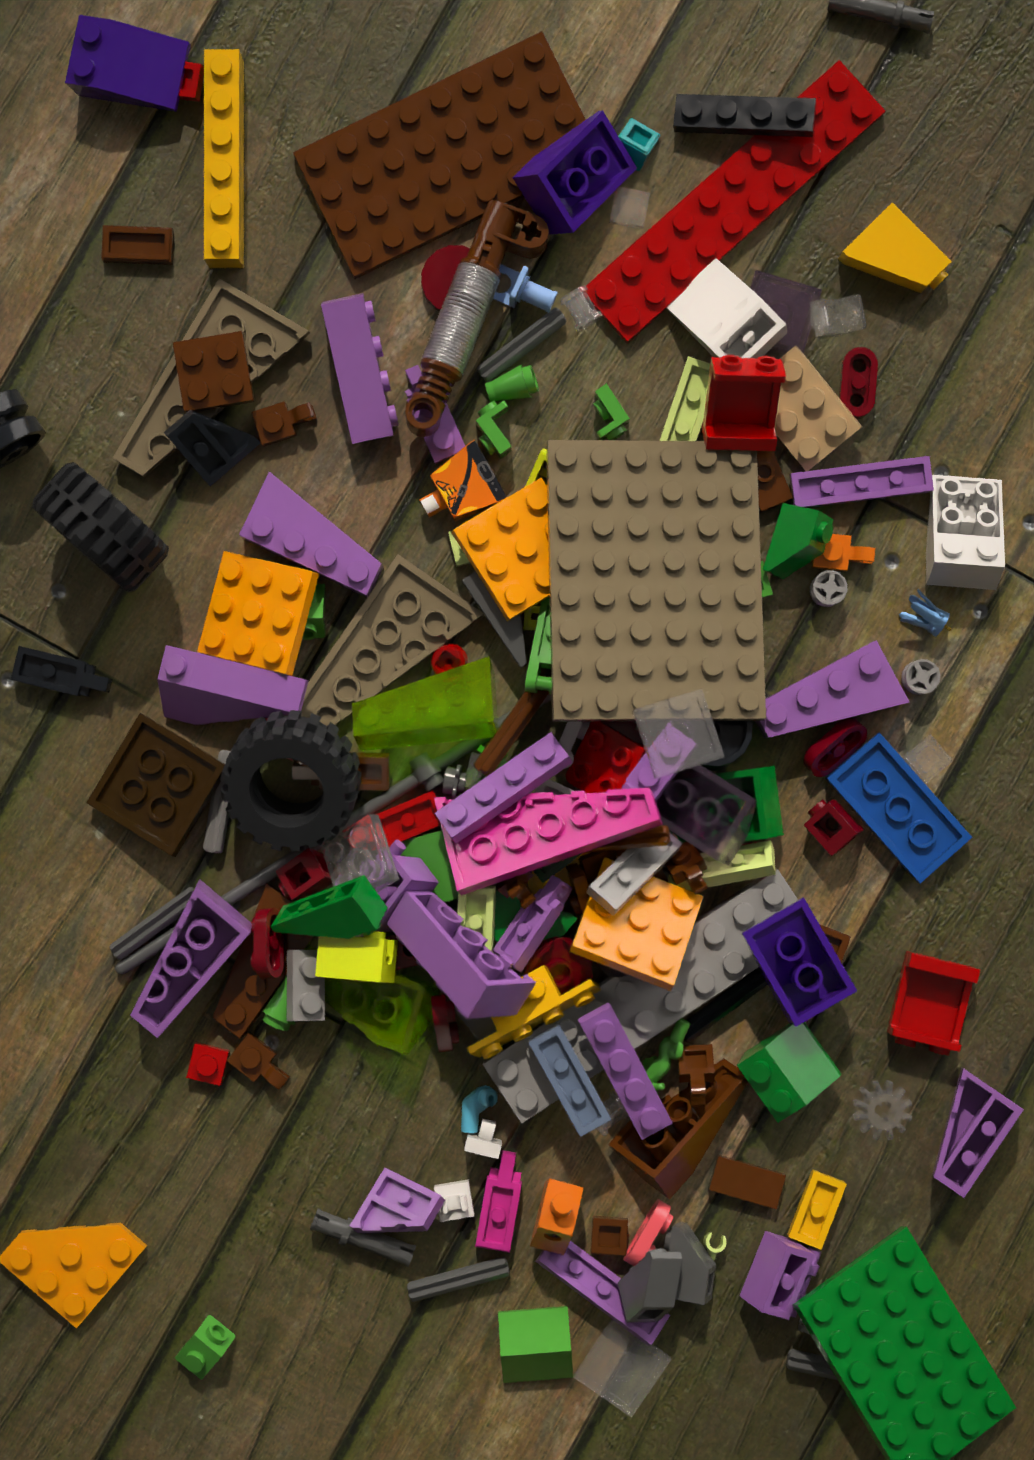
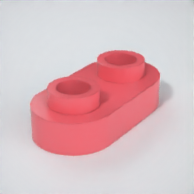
(656, 1221)

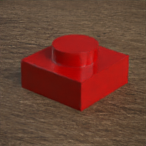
(192, 82)
(208, 1064)

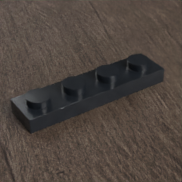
(744, 115)

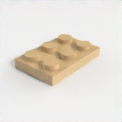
(809, 412)

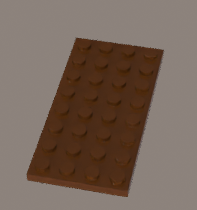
(438, 154)

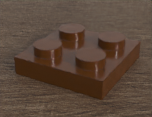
(213, 372)

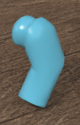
(474, 1104)

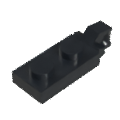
(57, 673)

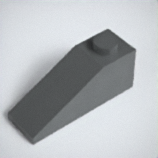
(508, 632)

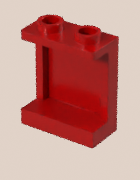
(742, 403)
(931, 1002)

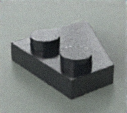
(210, 444)

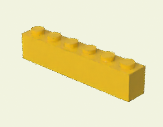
(223, 158)

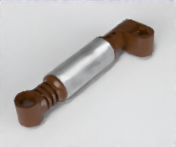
(467, 306)

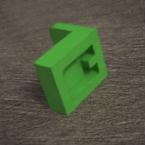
(609, 407)

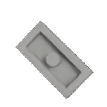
(304, 990)

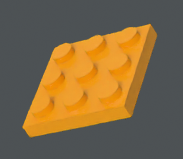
(511, 549)
(258, 613)
(644, 935)

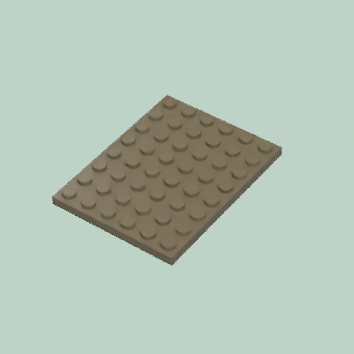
(653, 578)

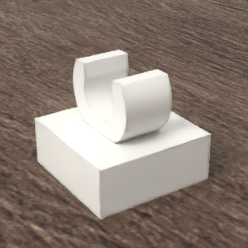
(484, 1143)
(457, 1202)

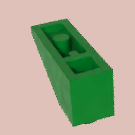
(334, 912)

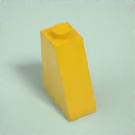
(897, 252)

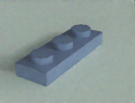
(569, 1080)

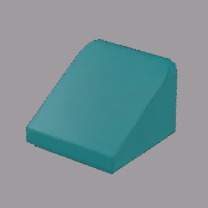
(638, 141)

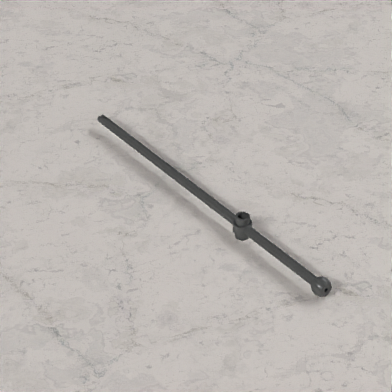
(425, 772)

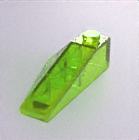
(386, 1012)

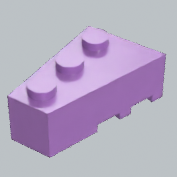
(972, 1132)

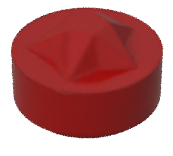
(448, 657)

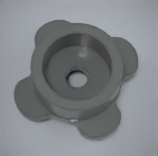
(454, 781)

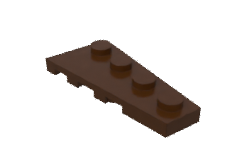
(245, 991)

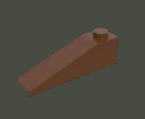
(675, 1151)

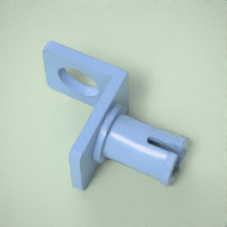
(525, 290)

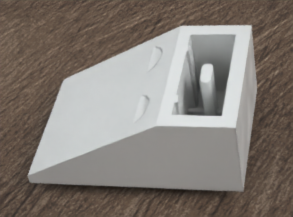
(727, 315)
(965, 533)

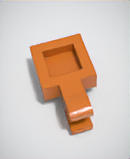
(839, 554)

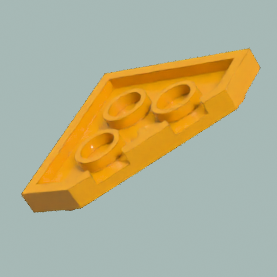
(72, 1264)

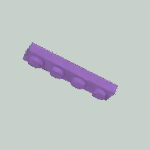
(861, 482)
(503, 787)
(625, 1070)
(597, 1286)

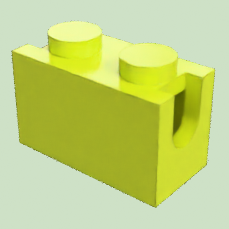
(357, 958)

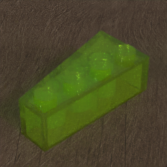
(431, 710)

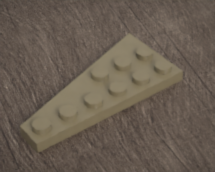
(226, 310)
(388, 636)

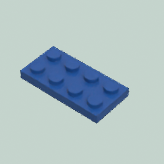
(898, 807)

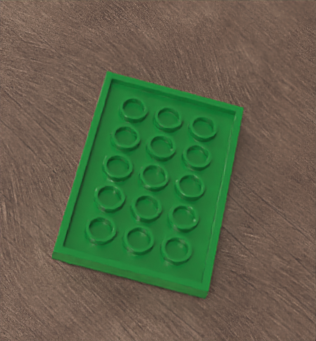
(904, 1353)

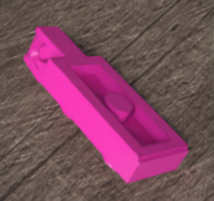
(499, 1205)

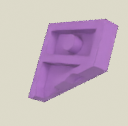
(397, 1206)

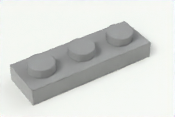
(630, 874)

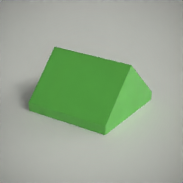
(535, 1344)

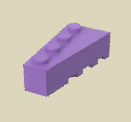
(358, 368)
(299, 533)
(838, 691)
(196, 949)
(457, 958)

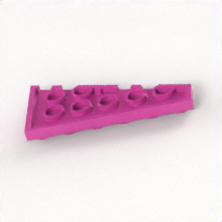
(545, 831)

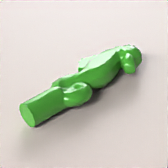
(670, 1048)

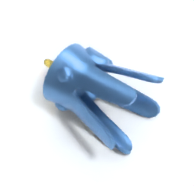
(933, 617)

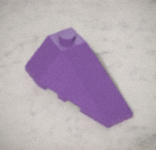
(214, 690)

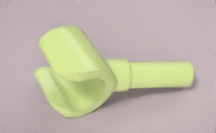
(713, 1251)

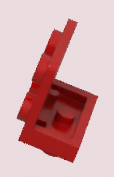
(603, 759)

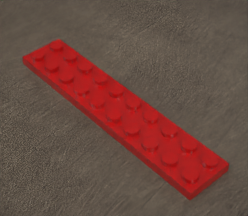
(730, 206)

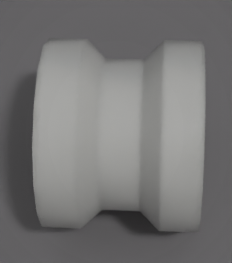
(833, 585)
(927, 674)

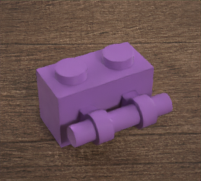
(412, 875)
(779, 1275)

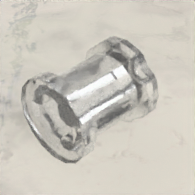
(581, 308)
(616, 1111)

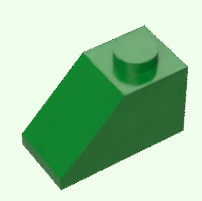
(797, 539)

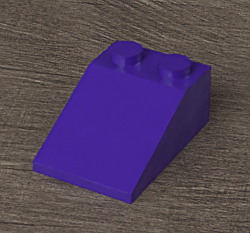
(126, 64)
(575, 174)
(798, 962)

